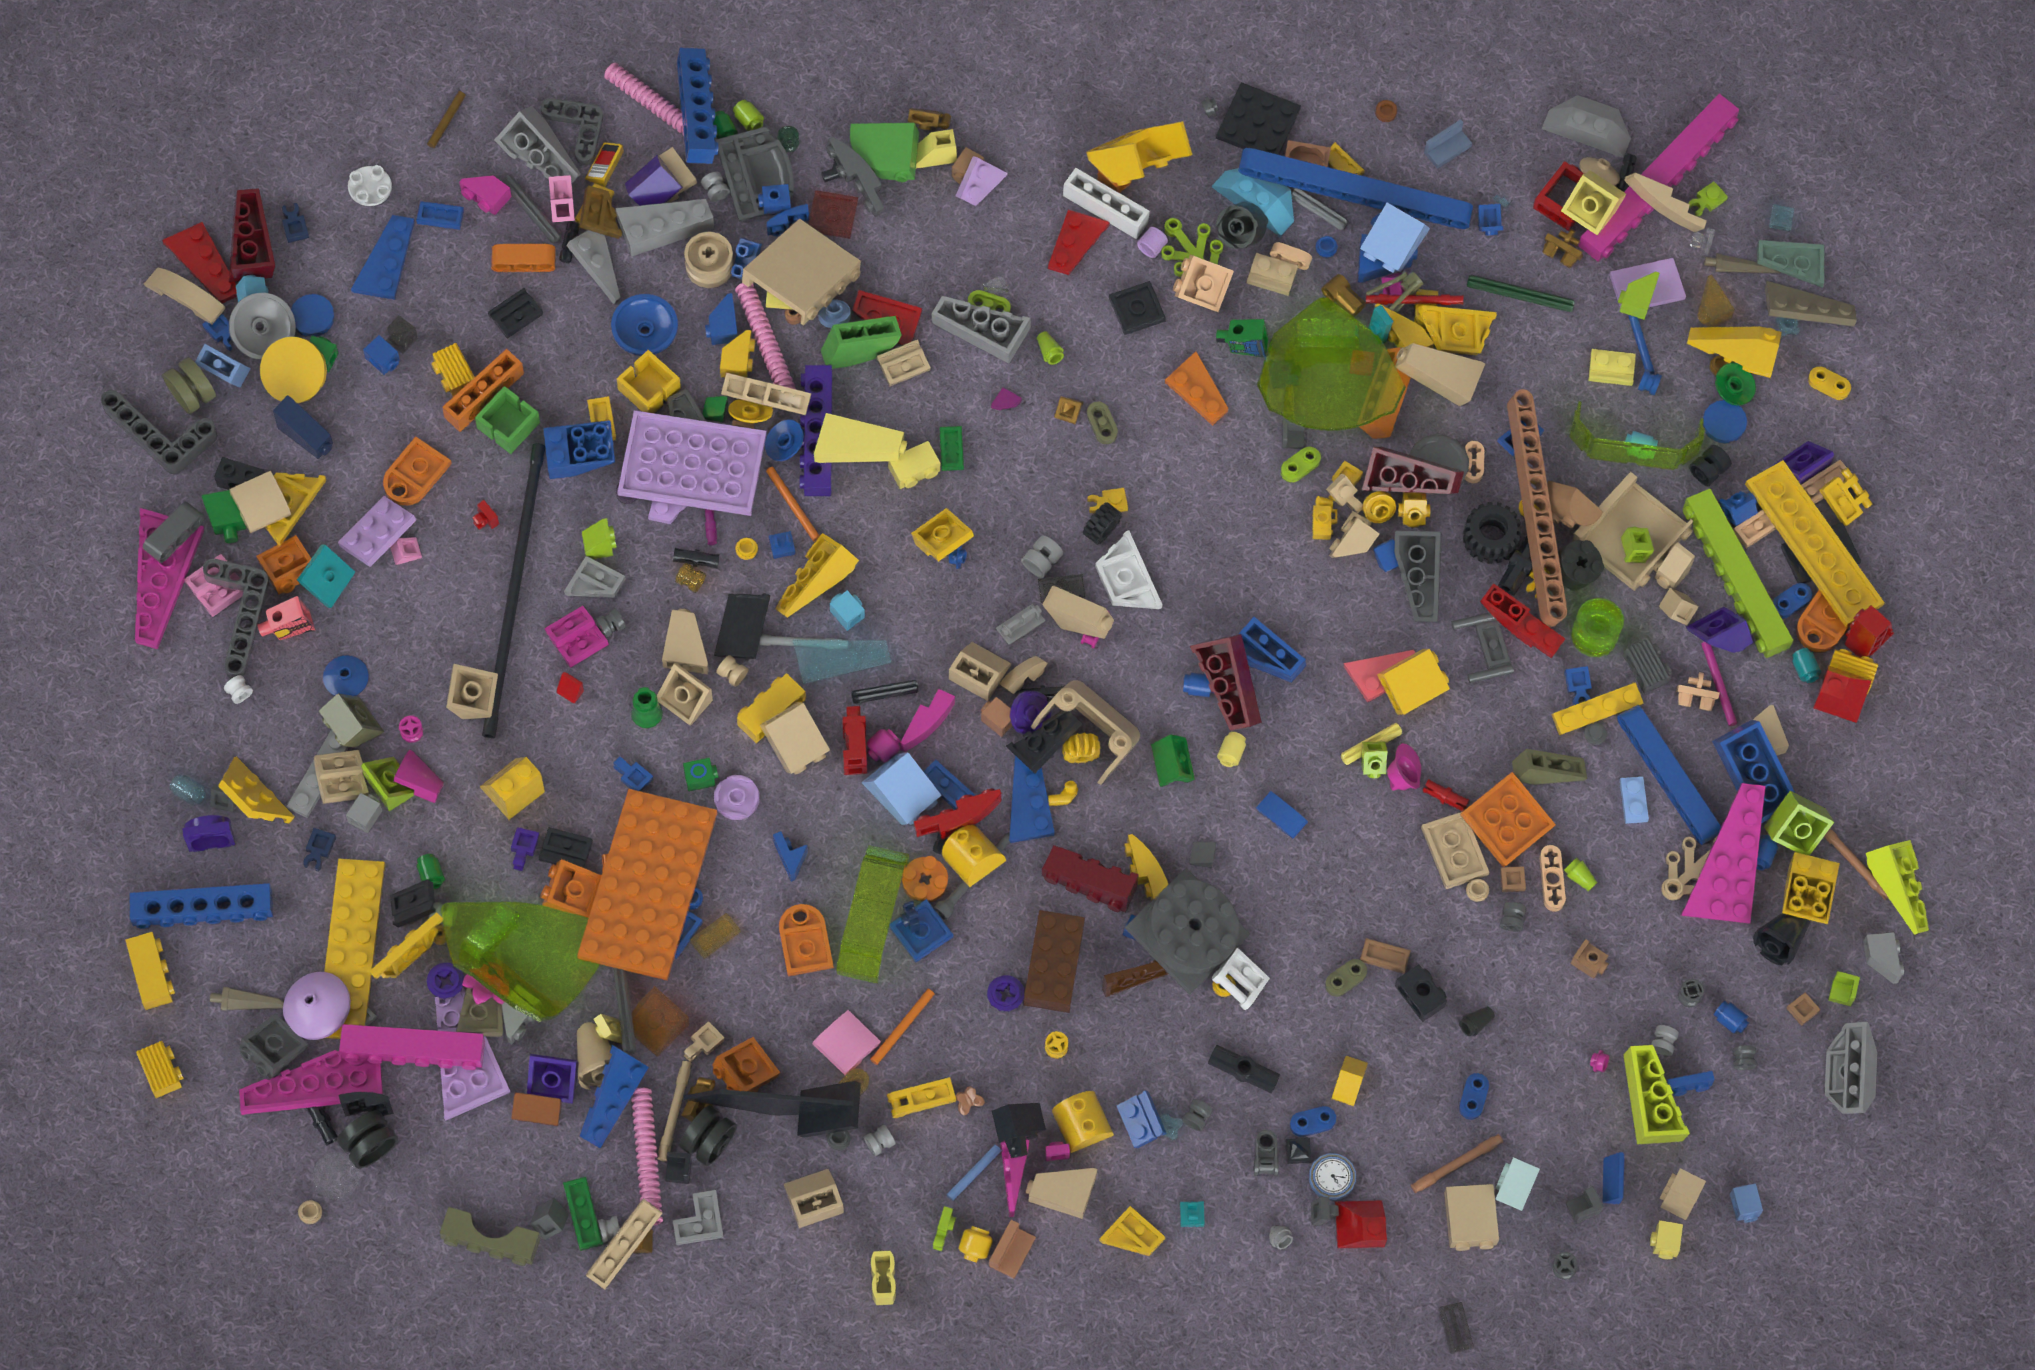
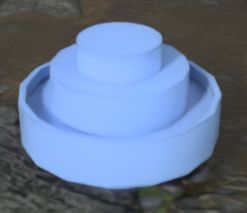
(836, 313)

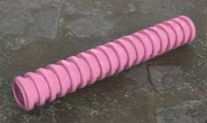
(645, 96)
(764, 336)
(646, 1147)

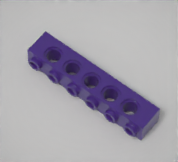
(815, 377)

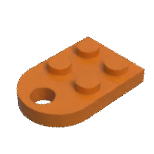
(415, 471)
(1820, 620)
(804, 942)

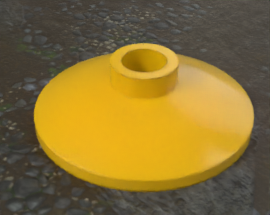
(749, 411)

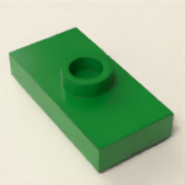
(951, 448)

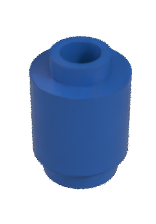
(1196, 685)
(1766, 852)
(1731, 1017)

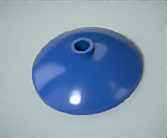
(642, 313)

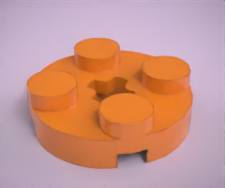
(929, 867)

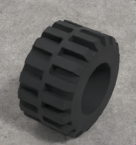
(1487, 548)

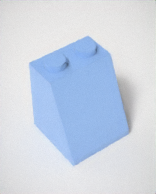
(1394, 238)
(902, 788)

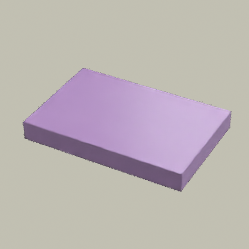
(1668, 287)

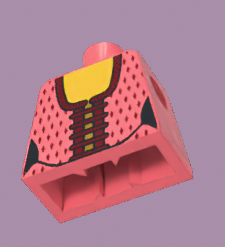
(287, 619)

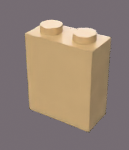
(795, 738)
(1471, 1216)

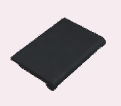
(742, 625)

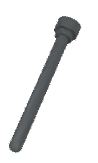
(945, 907)

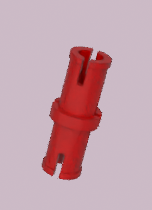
(1446, 795)

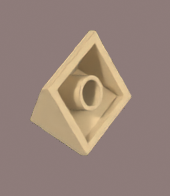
(471, 692)
(684, 694)

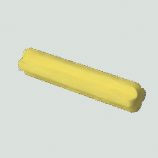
(1385, 735)

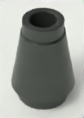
(1474, 1022)

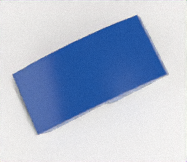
(780, 223)
(1281, 814)

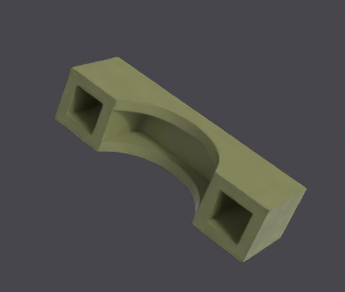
(517, 1245)

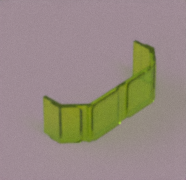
(1632, 452)
(871, 913)

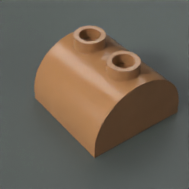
(1571, 506)

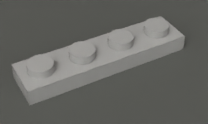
(308, 791)

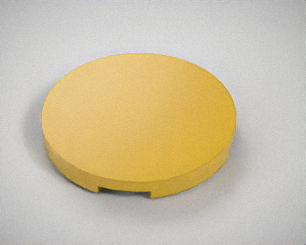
(293, 369)

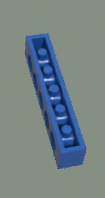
(696, 105)
(143, 902)

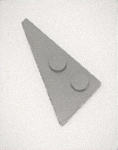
(594, 256)

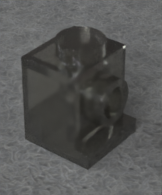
(401, 334)

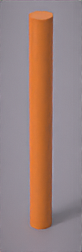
(801, 516)
(902, 1026)

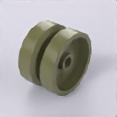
(189, 385)

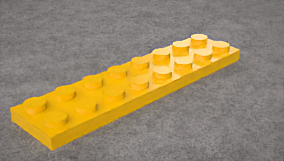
(1813, 542)
(355, 932)

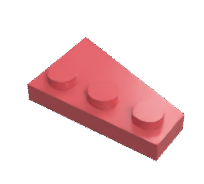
(1365, 672)

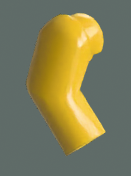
(1066, 796)

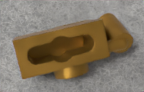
(928, 118)
(692, 1108)

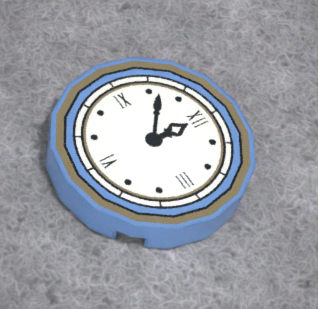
(1332, 1176)

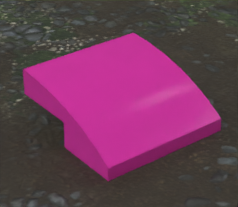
(576, 636)

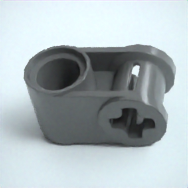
(1266, 1158)

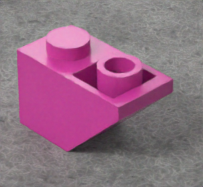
(487, 191)

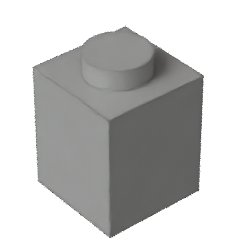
(364, 812)

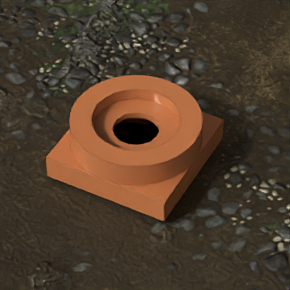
(1308, 152)

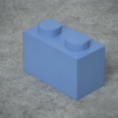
(222, 365)

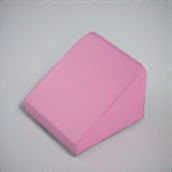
(405, 550)

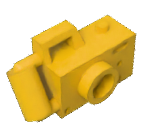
(1322, 518)

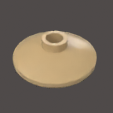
(1601, 168)

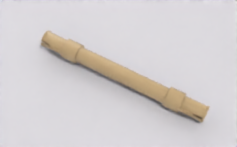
(667, 1138)

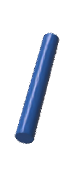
(1640, 340)

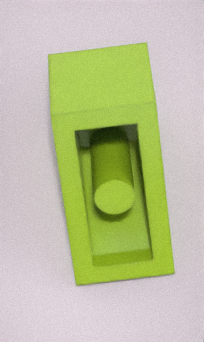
(1638, 296)

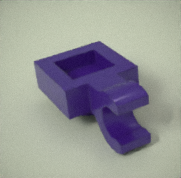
(523, 844)

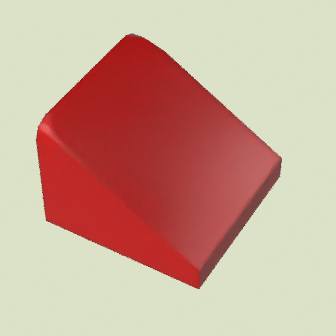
(570, 687)

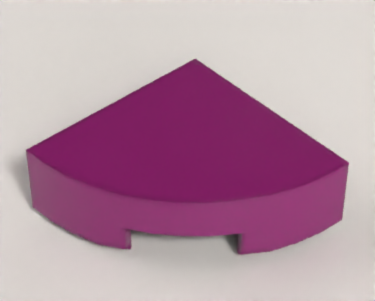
(1005, 400)

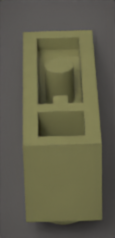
(1545, 767)

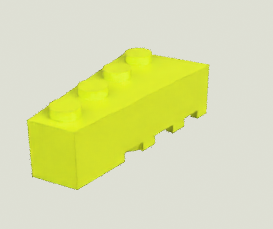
(1651, 1098)

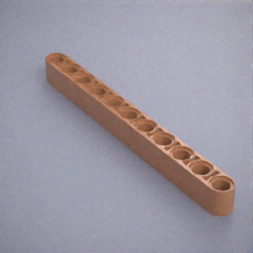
(1533, 516)

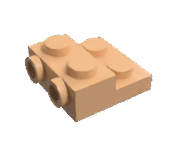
(1202, 282)

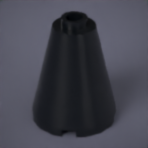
(1781, 938)

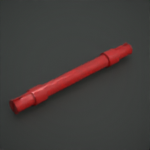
(1443, 299)

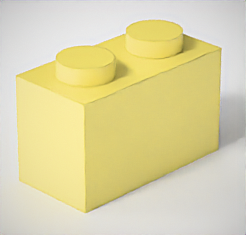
(915, 465)

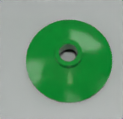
(1741, 380)

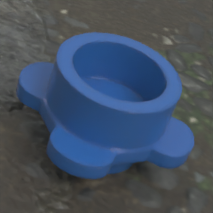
(958, 556)

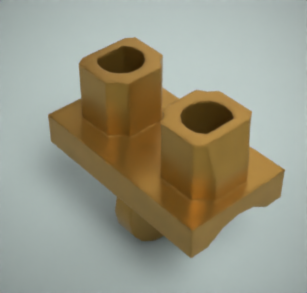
(1571, 254)

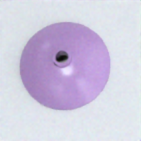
(324, 1013)

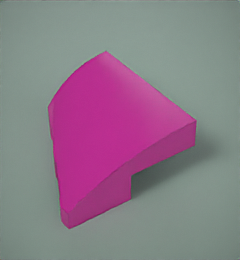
(418, 776)

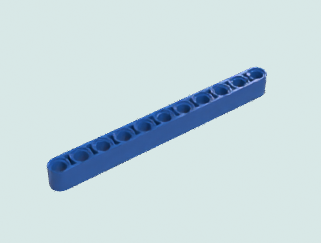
(1354, 188)

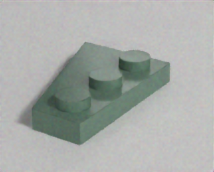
(1794, 259)

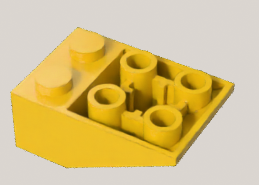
(1810, 887)

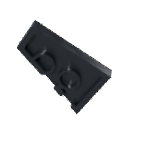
(1041, 744)

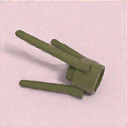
(1410, 284)

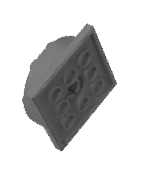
(1166, 933)

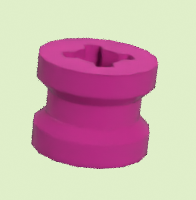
(410, 723)

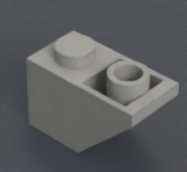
(1882, 955)
(514, 1023)

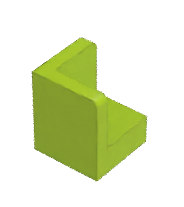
(1844, 988)

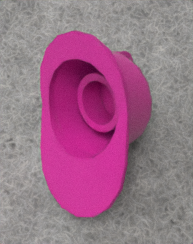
(1405, 769)

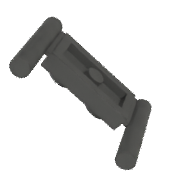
(1492, 646)

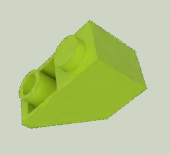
(599, 540)

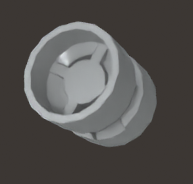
(1040, 558)

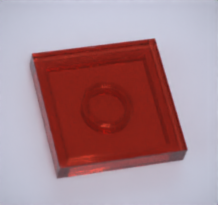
(833, 214)

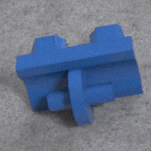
(746, 253)

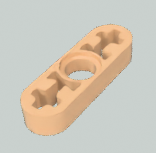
(1547, 894)

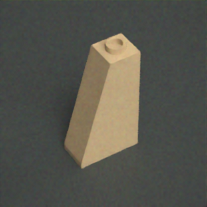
(1441, 371)

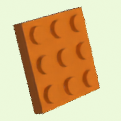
(1507, 819)

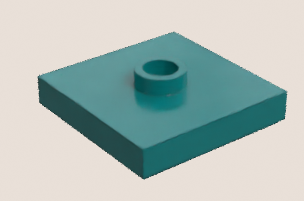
(326, 576)

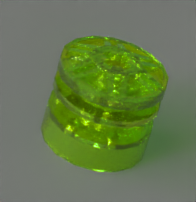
(1597, 627)

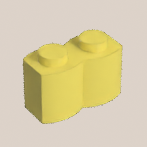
(883, 1277)

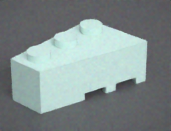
(1516, 1183)

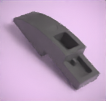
(853, 166)

